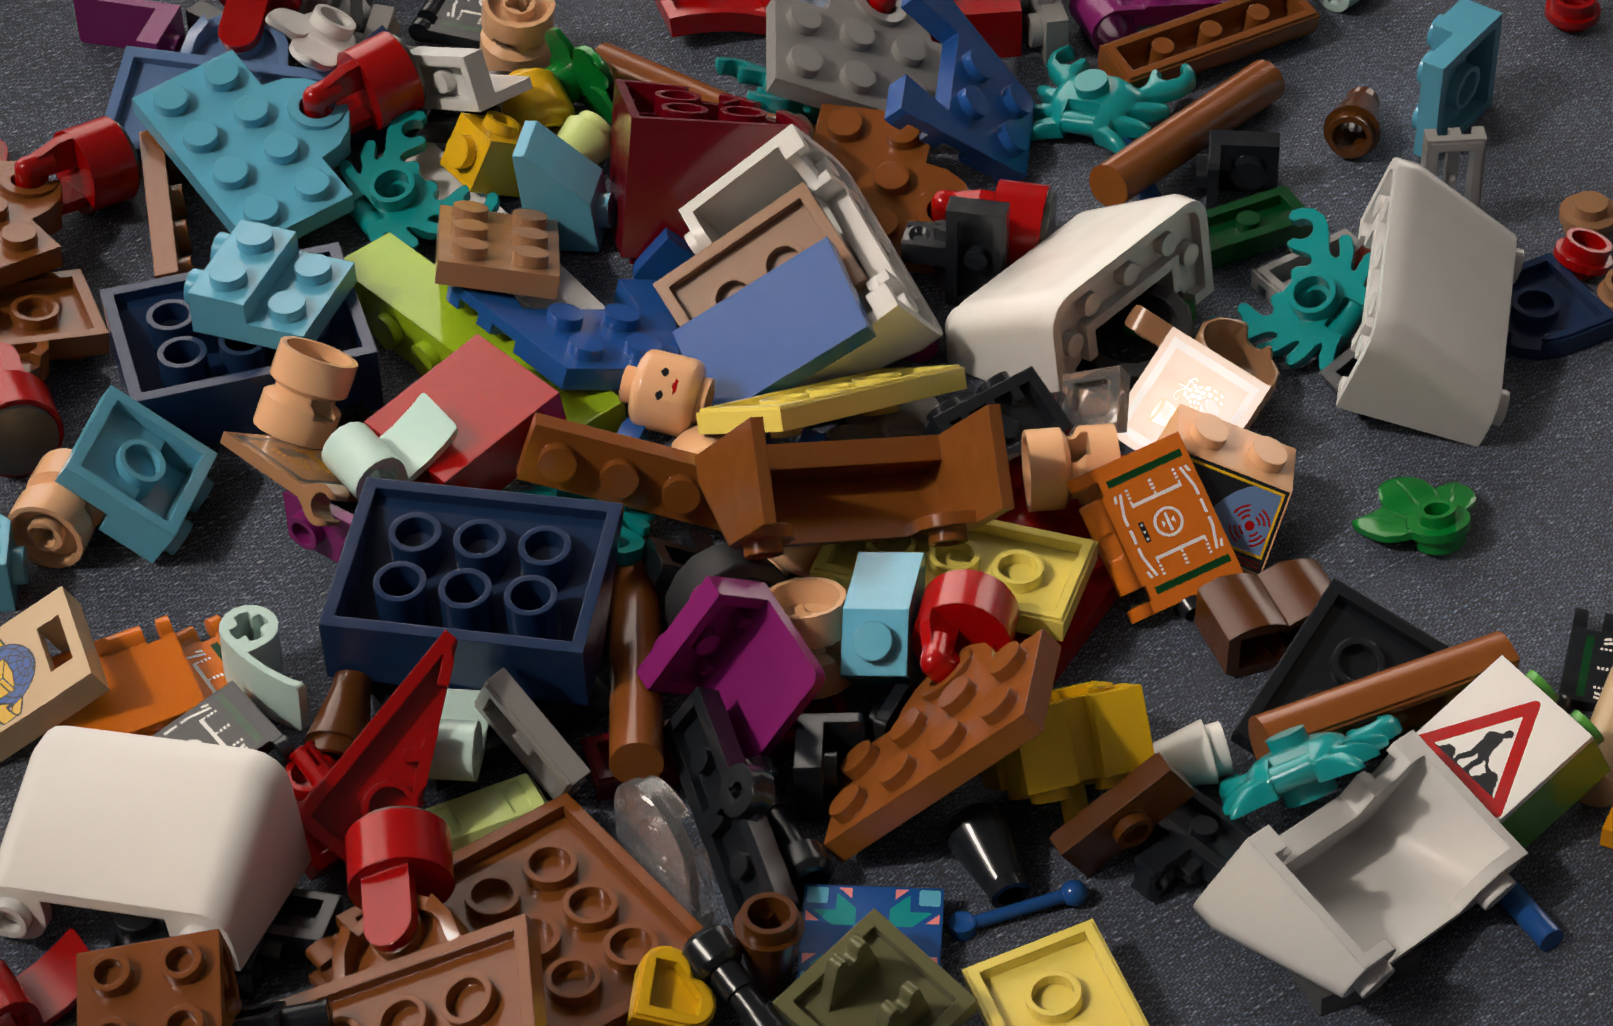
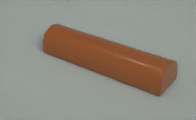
(1207, 38)
(1406, 691)

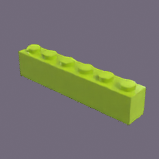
(420, 324)

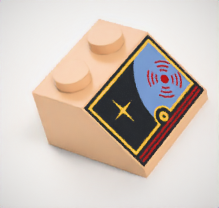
(1244, 477)

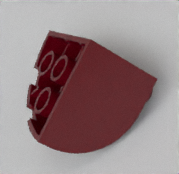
(672, 149)

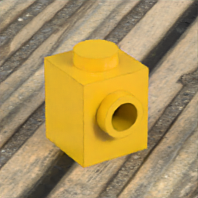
(482, 153)

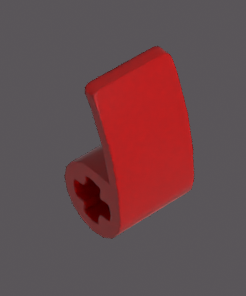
(45, 988)

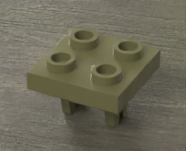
(875, 981)

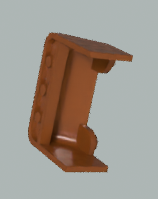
(856, 487)

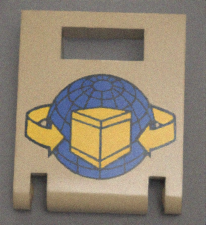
(31, 689)

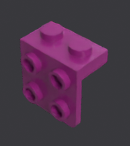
(746, 647)

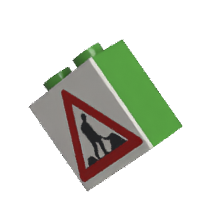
(1517, 748)

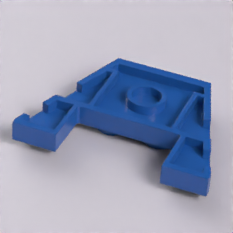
(976, 99)
(575, 344)

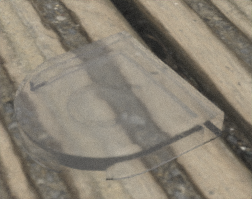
(652, 833)

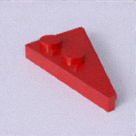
(389, 757)

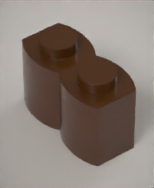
(1256, 617)

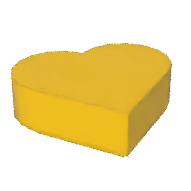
(668, 993)

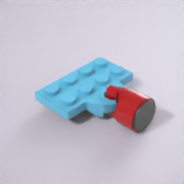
(274, 145)

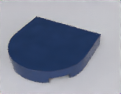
(1554, 312)

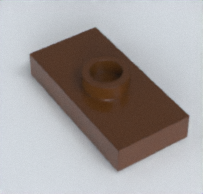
(1122, 815)

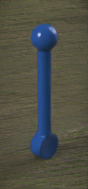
(963, 924)

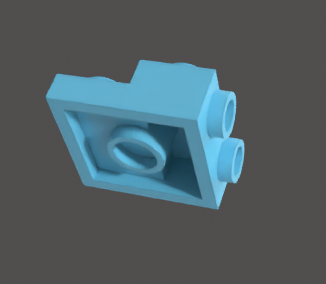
(1457, 70)
(265, 287)
(138, 474)

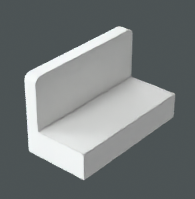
(461, 81)

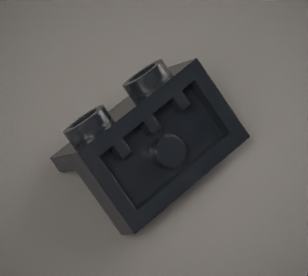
(1023, 404)

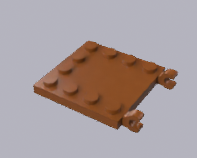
(581, 890)

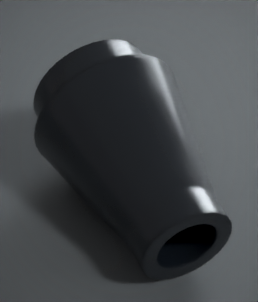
(988, 851)

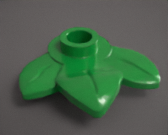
(581, 72)
(1421, 513)

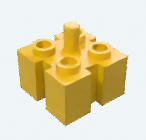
(1088, 737)

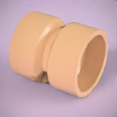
(515, 33)
(307, 385)
(1054, 459)
(51, 518)
(817, 614)

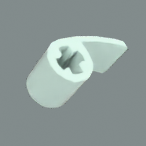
(398, 454)
(255, 664)
(460, 738)

